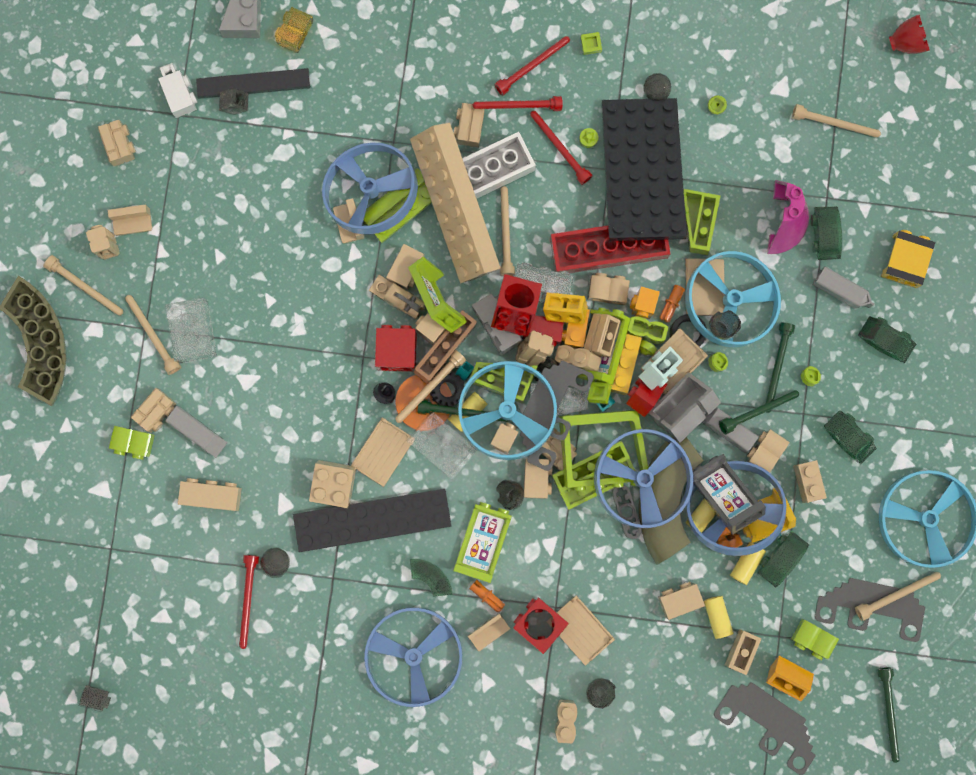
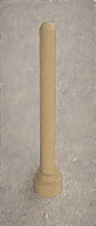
(800, 112)
(54, 265)
(506, 267)
(456, 360)
(170, 364)
(864, 611)

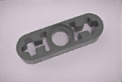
(619, 508)

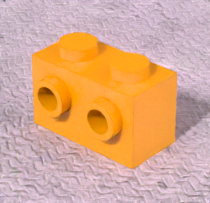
(644, 302)
(575, 334)
(790, 678)

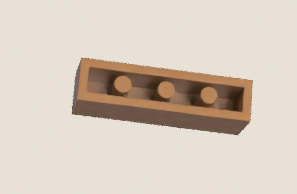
(442, 350)

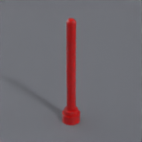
(504, 85)
(554, 103)
(582, 174)
(250, 563)

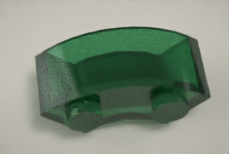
(827, 233)
(887, 339)
(850, 437)
(783, 558)
(432, 576)

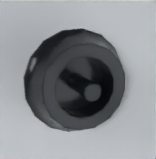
(384, 393)

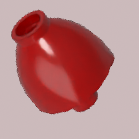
(909, 37)

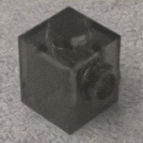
(233, 101)
(94, 699)

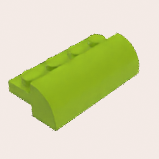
(391, 202)
(585, 470)

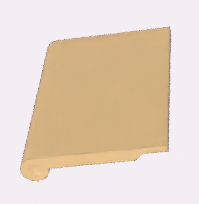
(705, 296)
(688, 351)
(382, 452)
(585, 632)

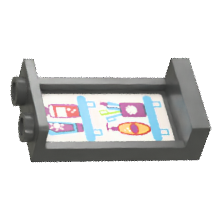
(727, 494)

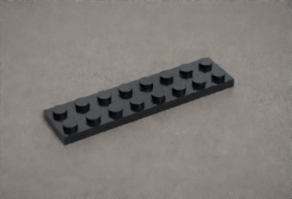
(372, 520)

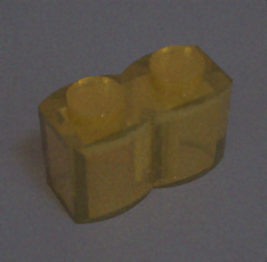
(294, 29)

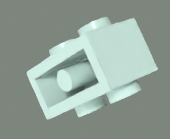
(664, 365)

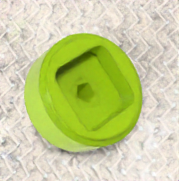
(717, 104)
(588, 138)
(647, 348)
(718, 362)
(810, 376)

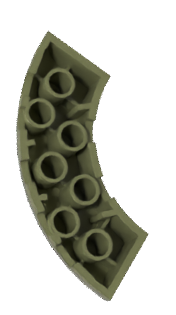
(42, 340)
(667, 488)

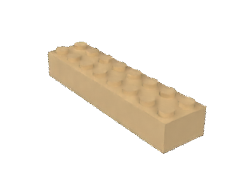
(455, 202)

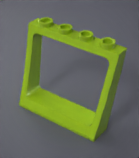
(594, 418)

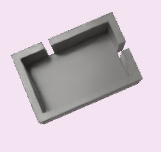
(684, 407)

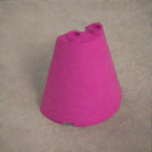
(794, 221)

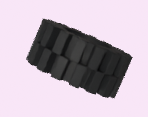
(454, 399)

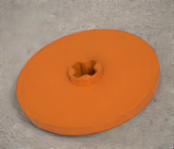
(408, 391)

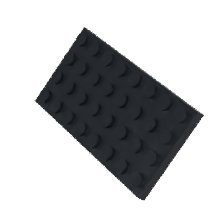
(643, 170)

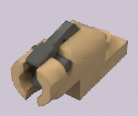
(397, 297)

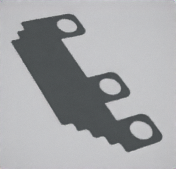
(541, 407)
(865, 592)
(775, 716)

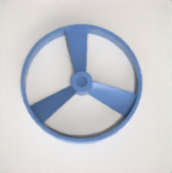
(370, 188)
(643, 479)
(773, 514)
(412, 656)

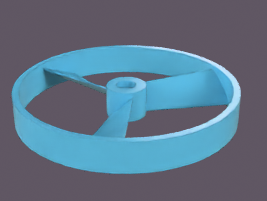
(733, 298)
(507, 410)
(929, 519)

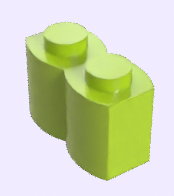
(653, 332)
(132, 442)
(814, 639)

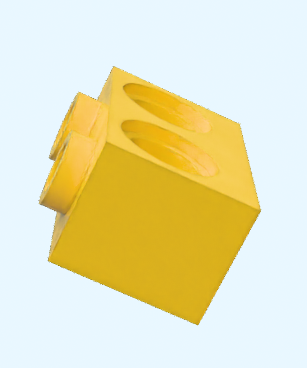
(565, 308)

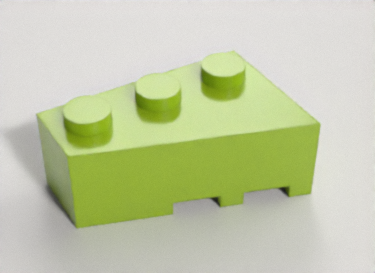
(700, 219)
(495, 380)

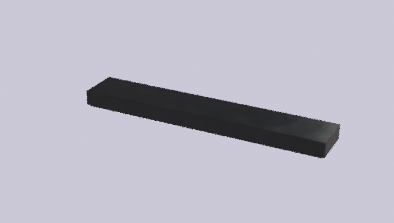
(254, 82)

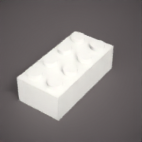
(498, 164)

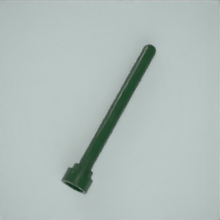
(786, 331)
(427, 407)
(728, 425)
(886, 675)

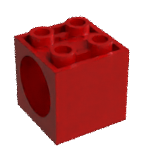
(516, 293)
(396, 348)
(558, 623)

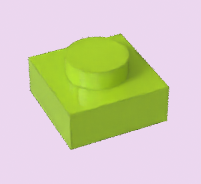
(591, 43)
(599, 392)

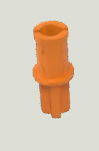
(672, 303)
(487, 596)

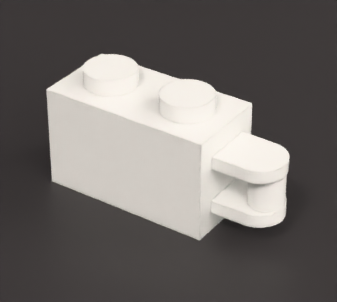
(176, 91)

